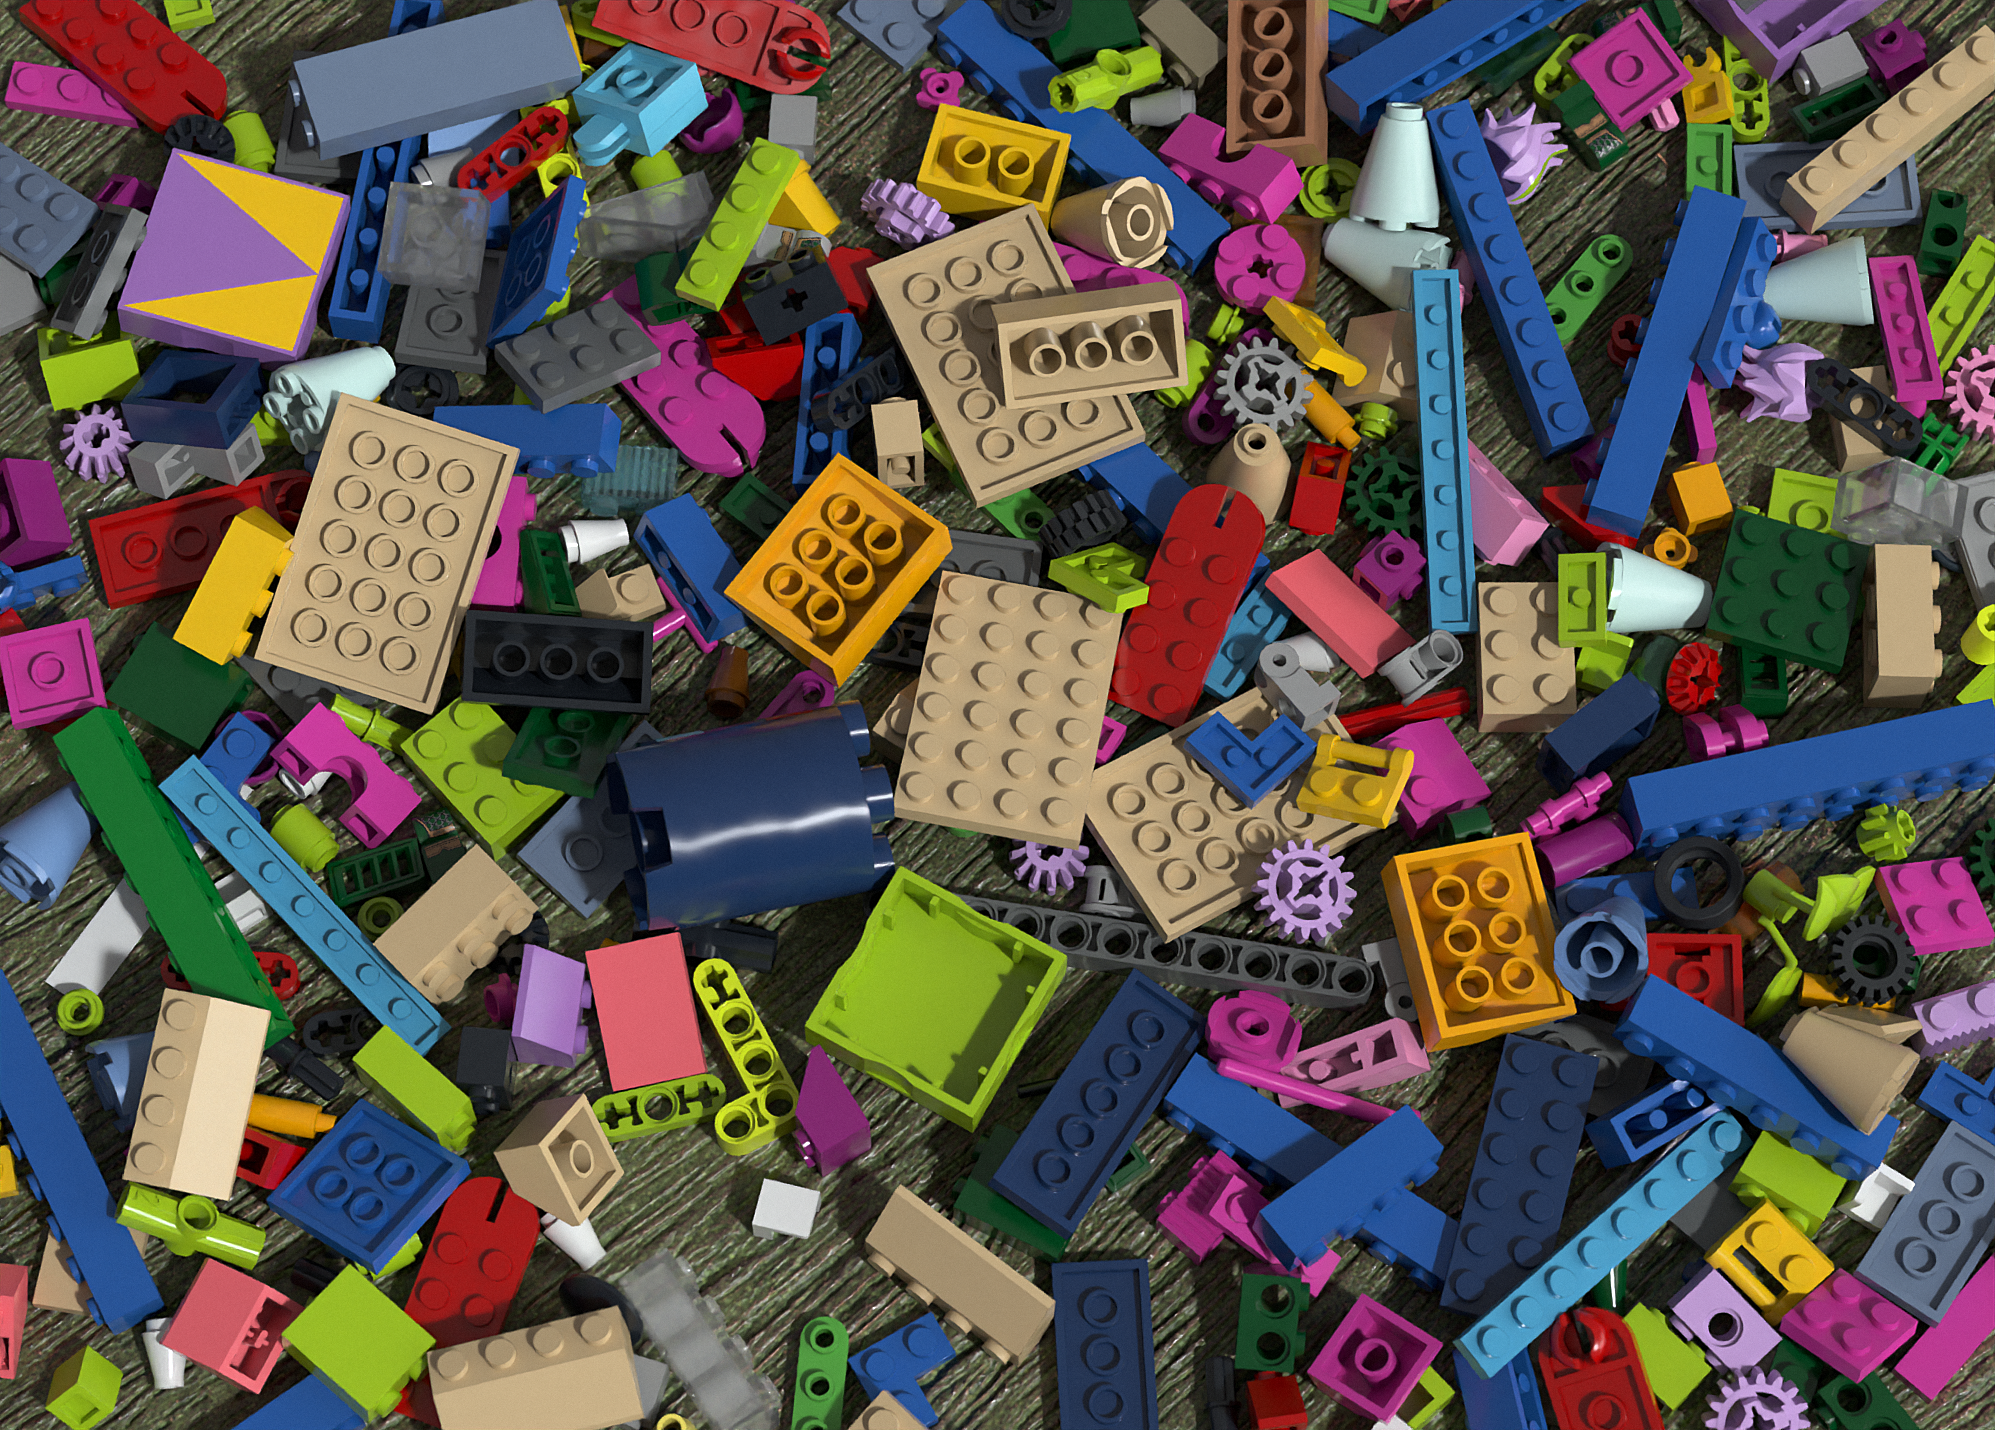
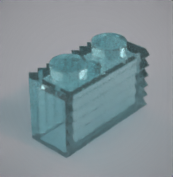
(640, 482)

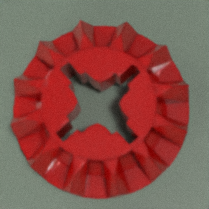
(1690, 661)

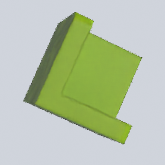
(1603, 665)
(84, 1389)
(1425, 1400)

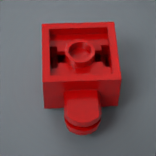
(1701, 967)

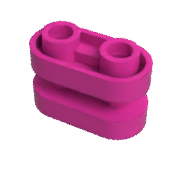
(1735, 733)

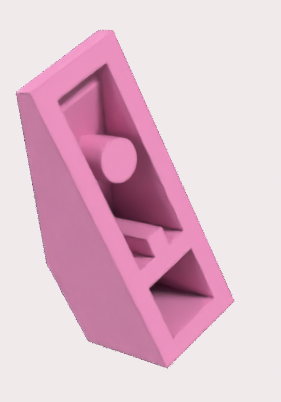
(1502, 519)
(1361, 1060)

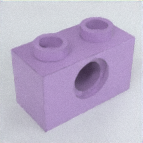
(1711, 1294)

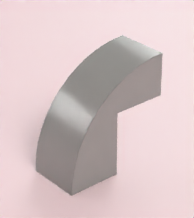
(165, 467)

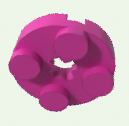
(1265, 244)
(1233, 1018)

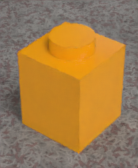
(1699, 499)

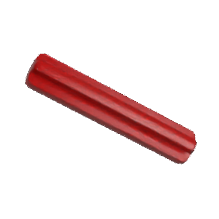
(1395, 716)

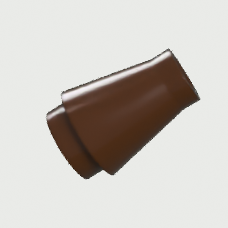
(729, 686)

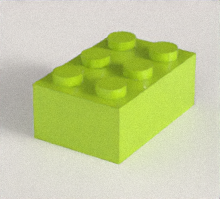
(462, 764)

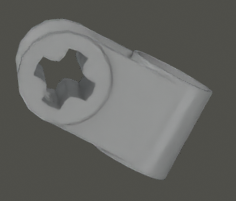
(1422, 665)
(1117, 900)

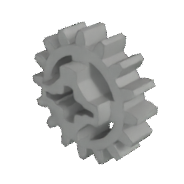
(1255, 370)

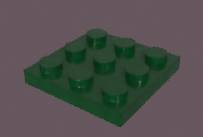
(1786, 591)

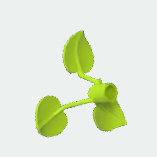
(1834, 906)

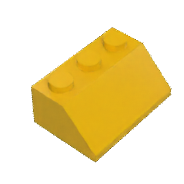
(991, 165)
(236, 586)

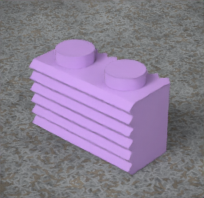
(1954, 1019)

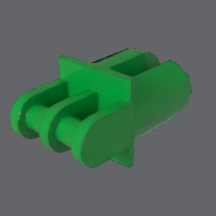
(1931, 452)

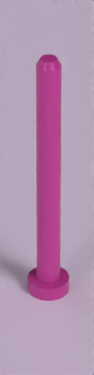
(1304, 1091)

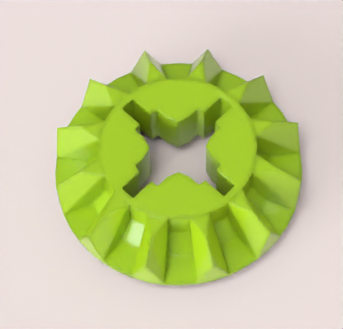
(1316, 181)

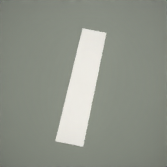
(108, 938)

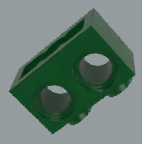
(1259, 1316)
(1877, 1406)

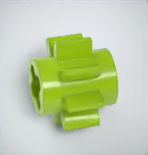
(1886, 833)

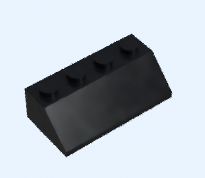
(556, 662)

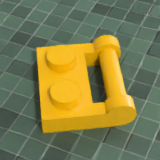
(1314, 343)
(1354, 794)
(1780, 1250)

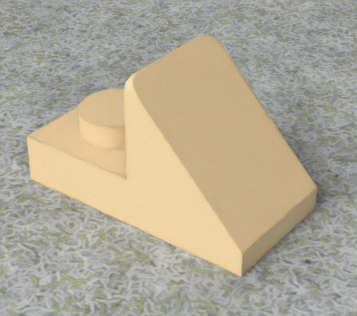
(621, 597)

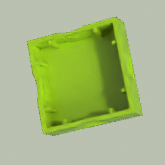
(936, 999)

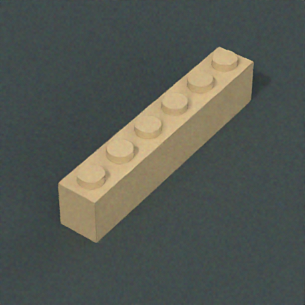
(1892, 133)

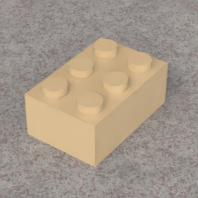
(1899, 626)
(1520, 668)
(456, 926)

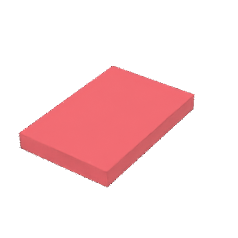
(1339, 612)
(646, 1012)

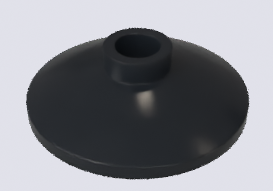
(586, 1293)

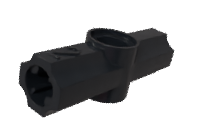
(737, 944)

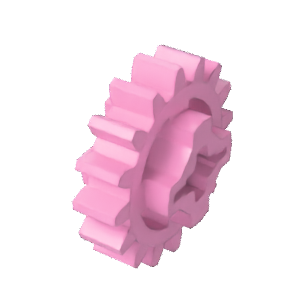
(1972, 386)

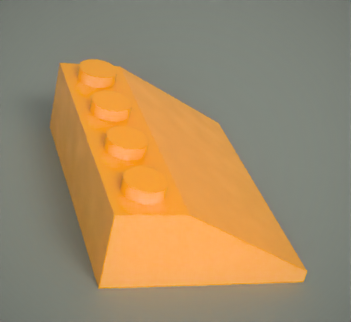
(840, 569)
(1476, 940)

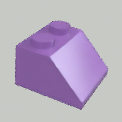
(551, 1009)

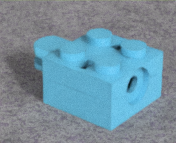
(636, 104)

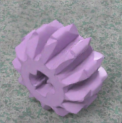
(83, 441)
(1055, 870)

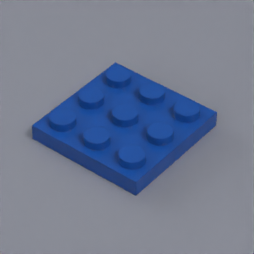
(538, 262)
(368, 1186)

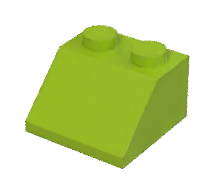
(88, 370)

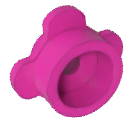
(931, 80)
(501, 1000)

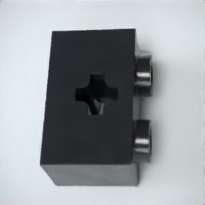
(782, 314)
(487, 1069)

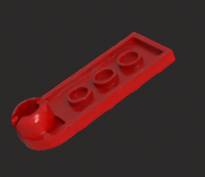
(726, 36)
(131, 58)
(174, 541)
(1188, 605)
(469, 1276)
(1600, 1387)

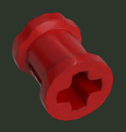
(1619, 348)

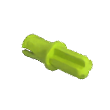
(370, 724)

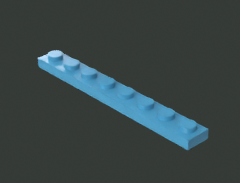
(1443, 451)
(304, 906)
(1602, 1243)

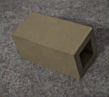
(1186, 45)

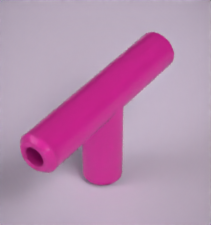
(677, 619)

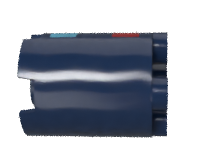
(752, 817)

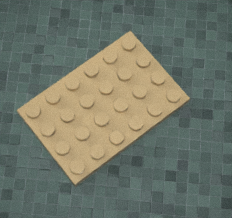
(944, 326)
(387, 554)
(1008, 711)
(1187, 839)

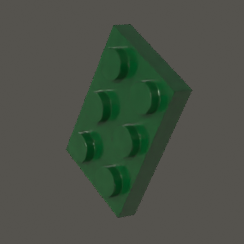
(565, 749)

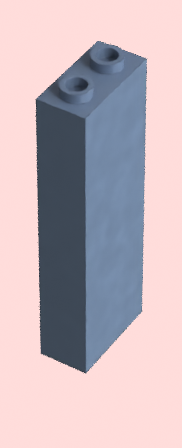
(434, 78)

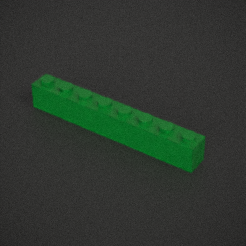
(164, 866)

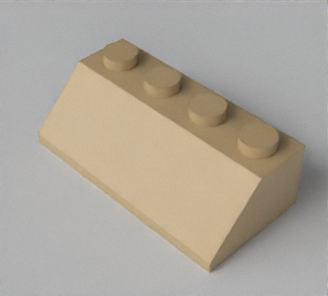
(1090, 344)
(197, 1094)
(959, 1278)
(540, 1377)

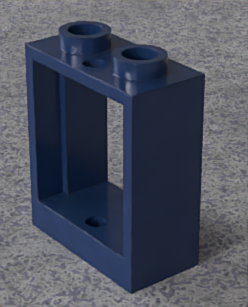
(236, 398)
(1599, 733)

